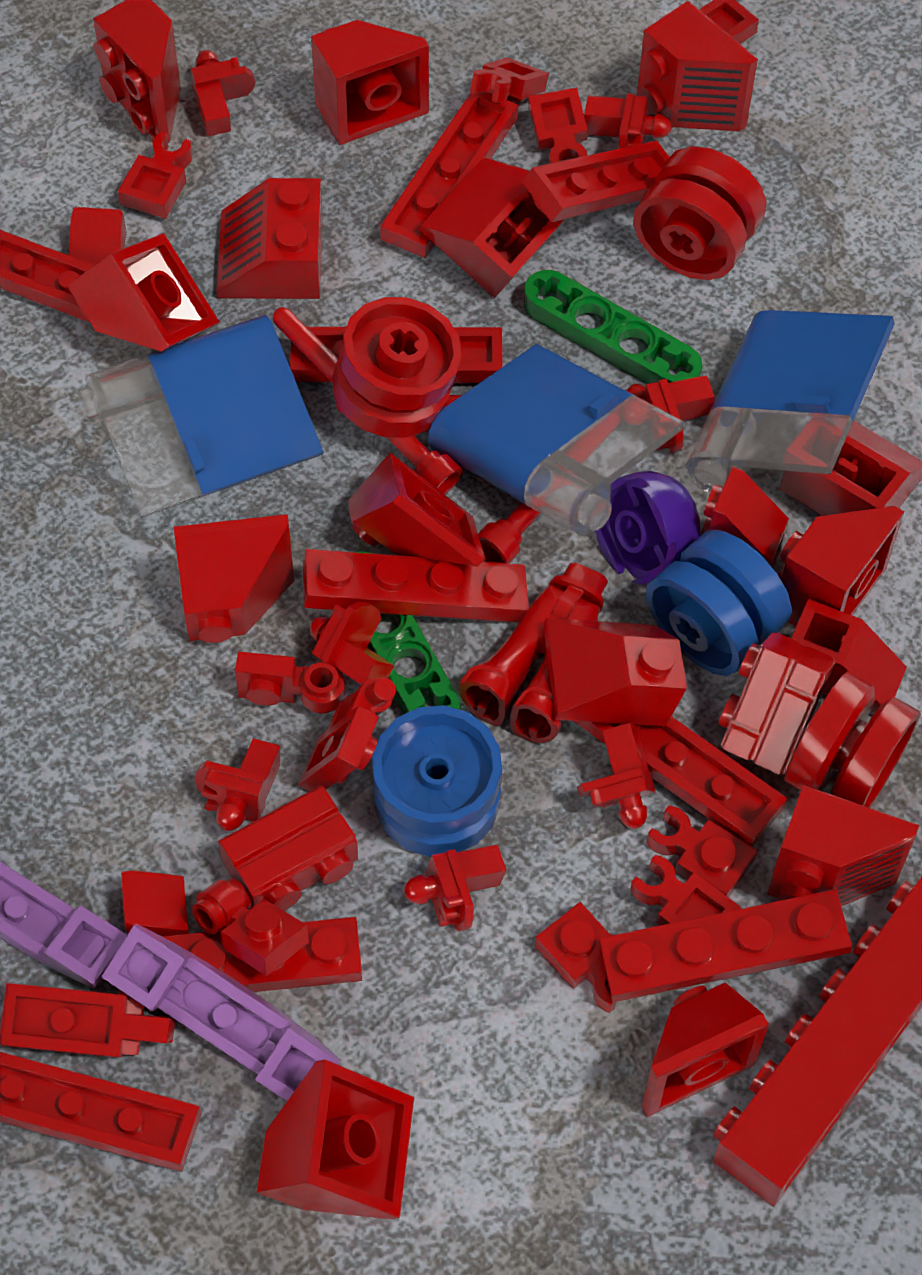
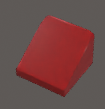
(96, 233)
(155, 902)

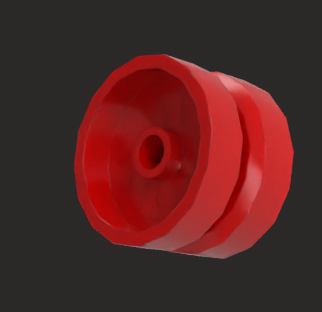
(700, 213)
(396, 366)
(844, 742)

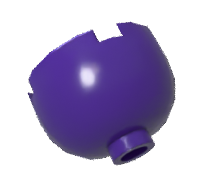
(648, 524)

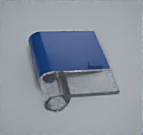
(790, 394)
(202, 415)
(551, 436)

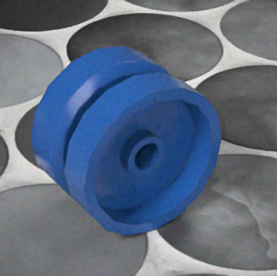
(719, 601)
(437, 780)

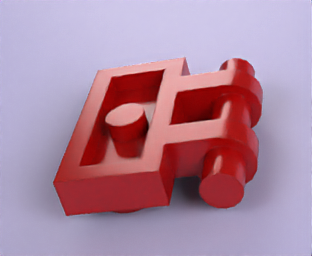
(348, 739)

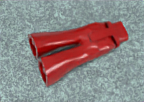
(492, 685)

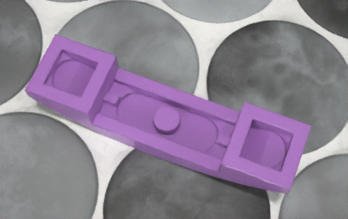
(53, 931)
(216, 1009)

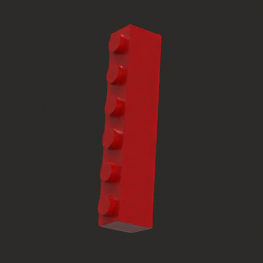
(828, 1055)

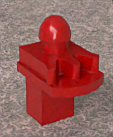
(215, 84)
(624, 119)
(683, 400)
(344, 641)
(630, 777)
(239, 792)
(452, 878)

